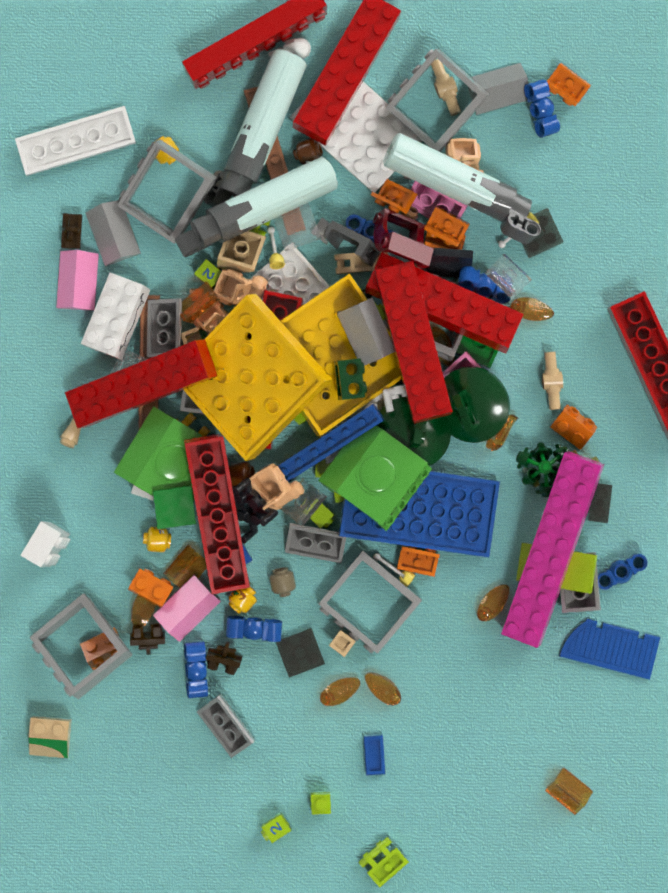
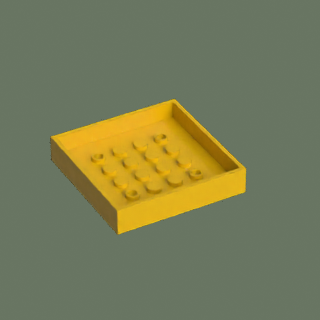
(324, 338)
(254, 378)

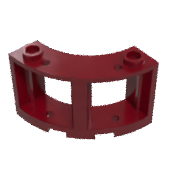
(407, 248)

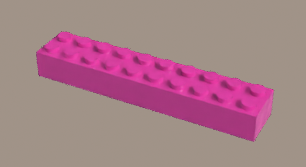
(552, 549)

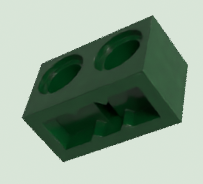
(343, 379)

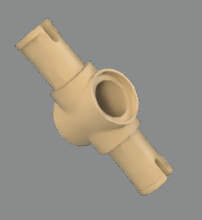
(446, 87)
(552, 380)

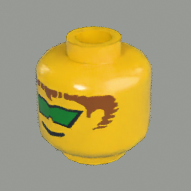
(242, 600)

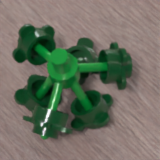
(541, 455)

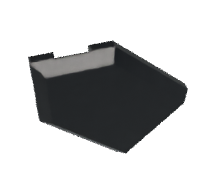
(449, 261)

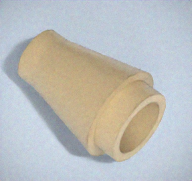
(70, 435)

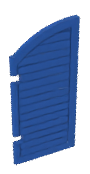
(612, 648)

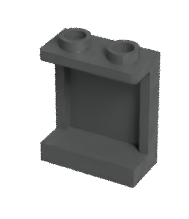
(366, 250)

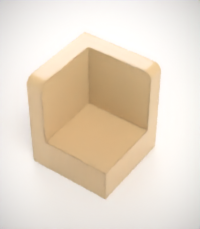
(190, 335)
(342, 643)

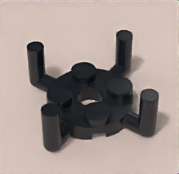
(250, 508)

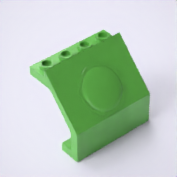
(158, 454)
(376, 475)

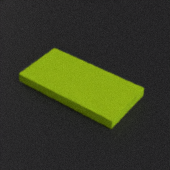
(579, 573)

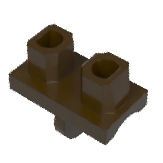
(71, 231)
(147, 640)
(225, 656)

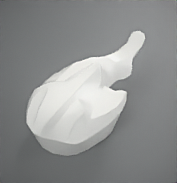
(296, 46)

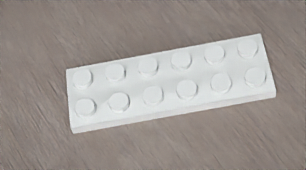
(75, 141)

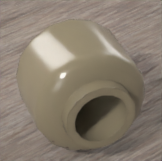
(282, 581)

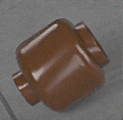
(307, 150)
(240, 471)

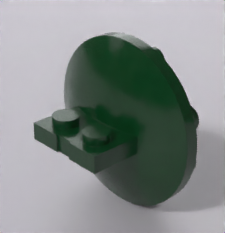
(477, 403)
(426, 438)

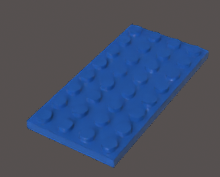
(442, 515)

